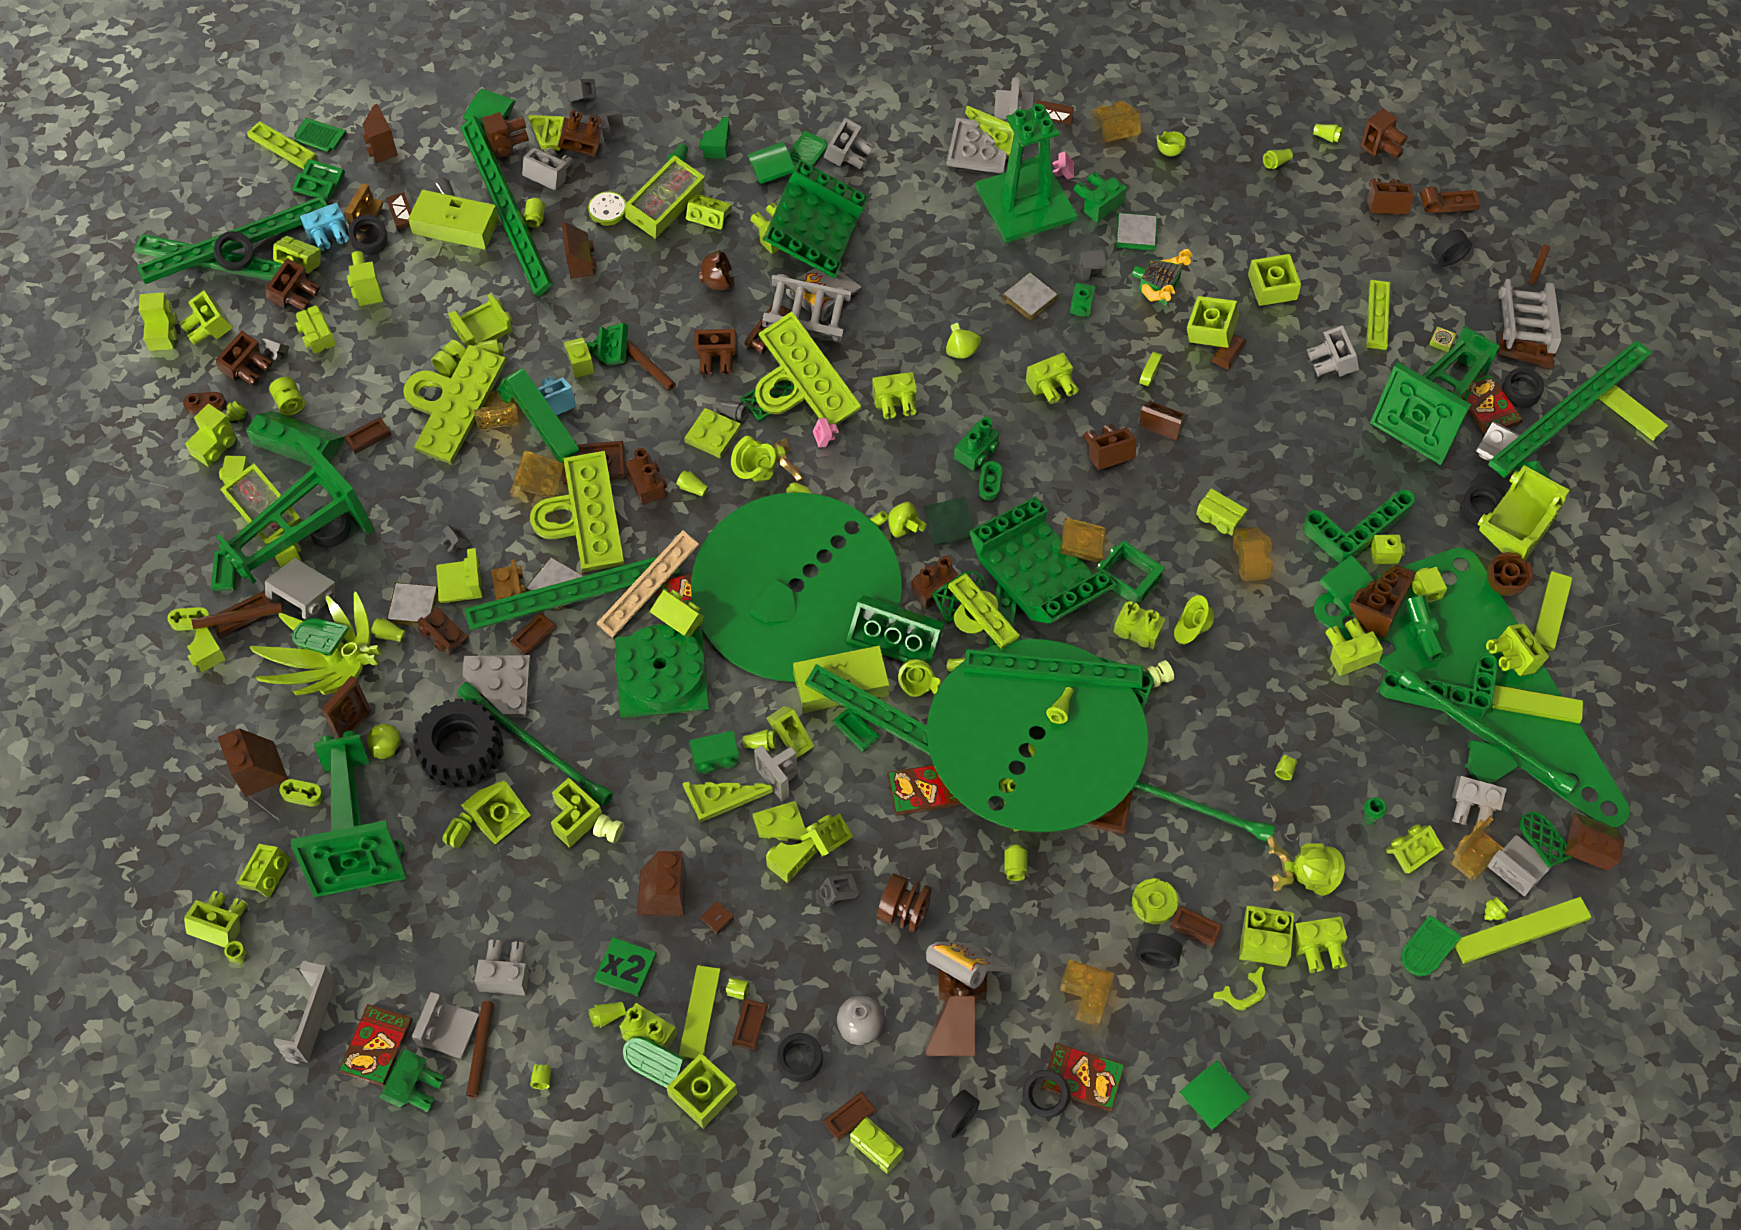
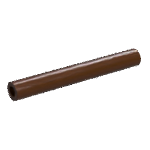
(653, 369)
(236, 615)
(480, 1049)

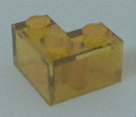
(1253, 552)
(1091, 985)

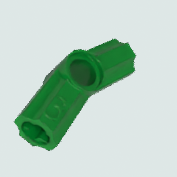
(1425, 628)

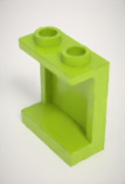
(482, 323)

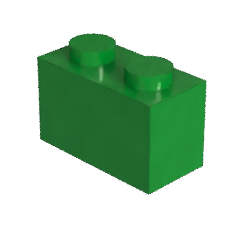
(714, 752)

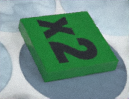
(625, 967)

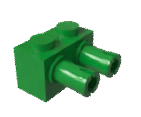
(1104, 199)
(977, 444)
(400, 1084)

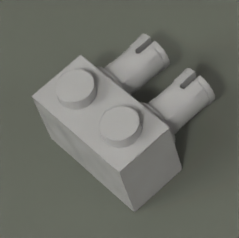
(844, 139)
(546, 168)
(1342, 354)
(1471, 792)
(502, 976)

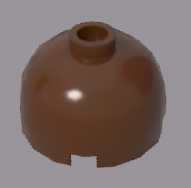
(716, 272)
(1509, 574)

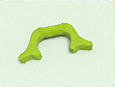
(1243, 1004)

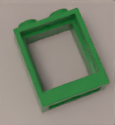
(1139, 559)

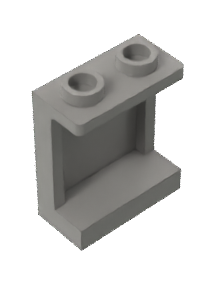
(301, 587)

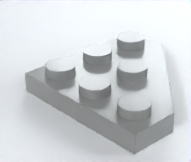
(974, 149)
(501, 681)

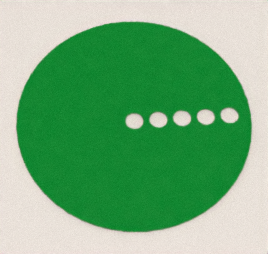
(776, 541)
(1078, 765)

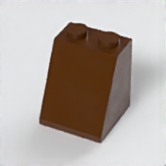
(252, 761)
(662, 885)
(954, 1026)

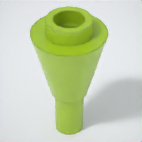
(1059, 710)

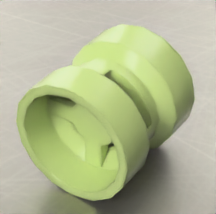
(1160, 673)
(608, 828)

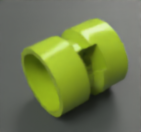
(448, 359)
(287, 396)

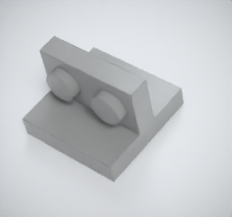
(1009, 101)
(777, 770)

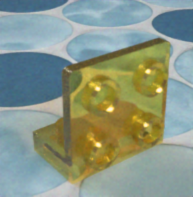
(1118, 120)
(496, 413)
(536, 475)
(1476, 850)

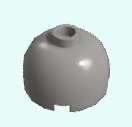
(860, 1020)

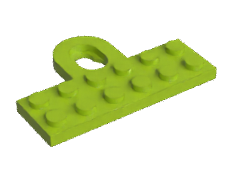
(808, 371)
(454, 411)
(592, 513)

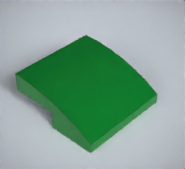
(489, 103)
(771, 162)
(318, 180)
(1345, 581)
(1215, 1095)

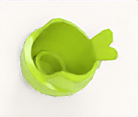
(917, 678)

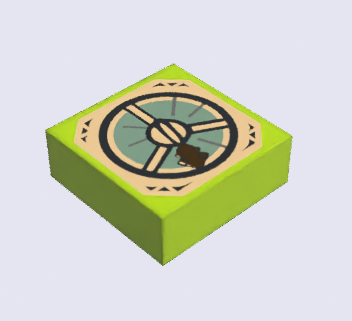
(1442, 339)

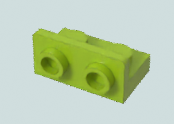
(707, 211)
(828, 834)
(1415, 847)
(264, 870)

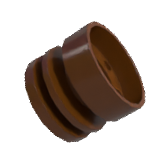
(904, 903)

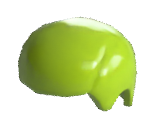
(1171, 143)
(383, 741)

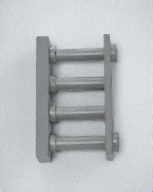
(1548, 310)
(813, 327)

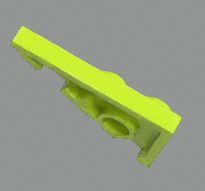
(996, 128)
(716, 799)

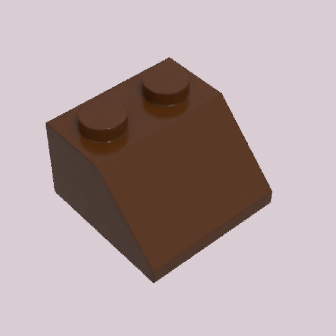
(378, 136)
(578, 251)
(1594, 842)

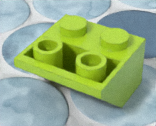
(1266, 936)

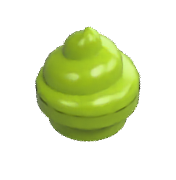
(236, 411)
(1495, 910)

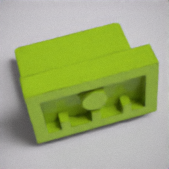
(460, 579)

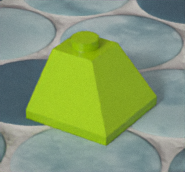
(496, 810)

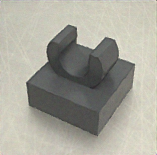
(275, 347)
(456, 537)

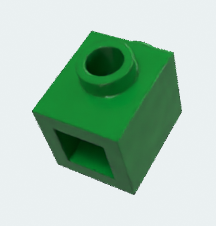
(1082, 300)

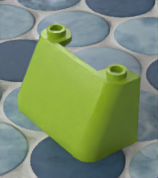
(1524, 512)

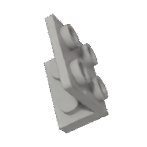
(1495, 441)
(1519, 865)
(444, 1027)

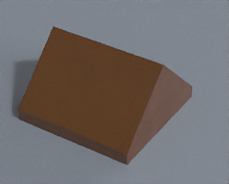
(1162, 420)

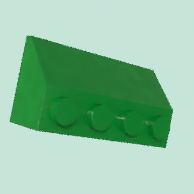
(279, 435)
(894, 629)

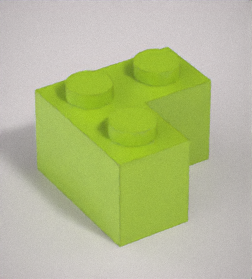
(158, 321)
(213, 436)
(577, 814)

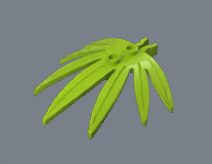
(336, 669)

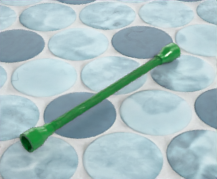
(1562, 781)
(599, 793)
(1259, 829)

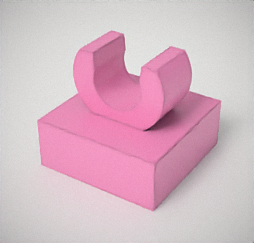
(1064, 166)
(824, 432)

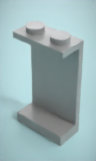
(323, 985)

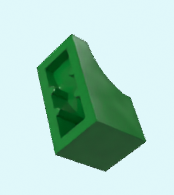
(716, 140)

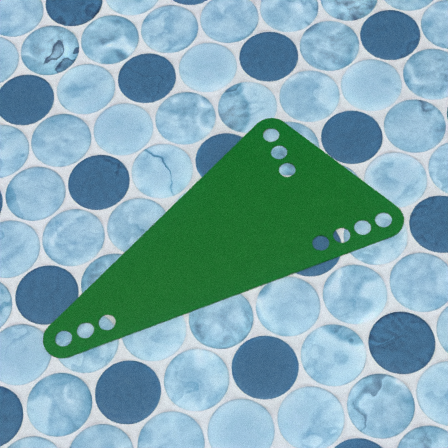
(1466, 621)

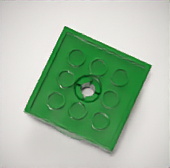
(654, 691)

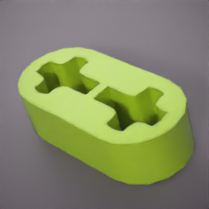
(1151, 369)
(186, 614)
(302, 788)

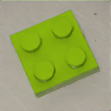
(712, 433)

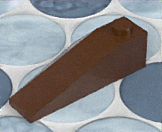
(1381, 600)

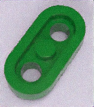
(990, 482)

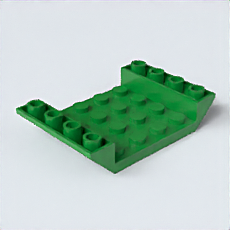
(815, 218)
(1028, 563)

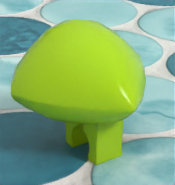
(962, 342)
(904, 519)

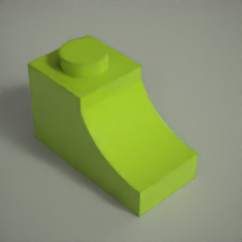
(579, 357)
(204, 650)
(790, 730)
(789, 859)

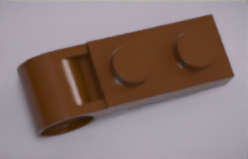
(1448, 201)

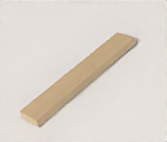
(647, 584)

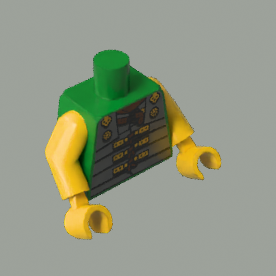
(1161, 276)

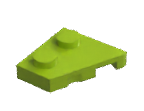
(546, 130)
(780, 822)

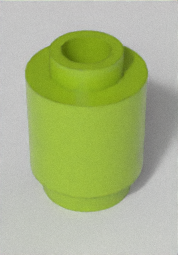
(534, 212)
(492, 346)
(1015, 863)

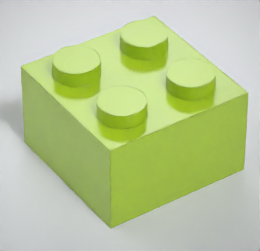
(1274, 279)
(1213, 321)
(702, 1090)

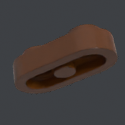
(202, 400)

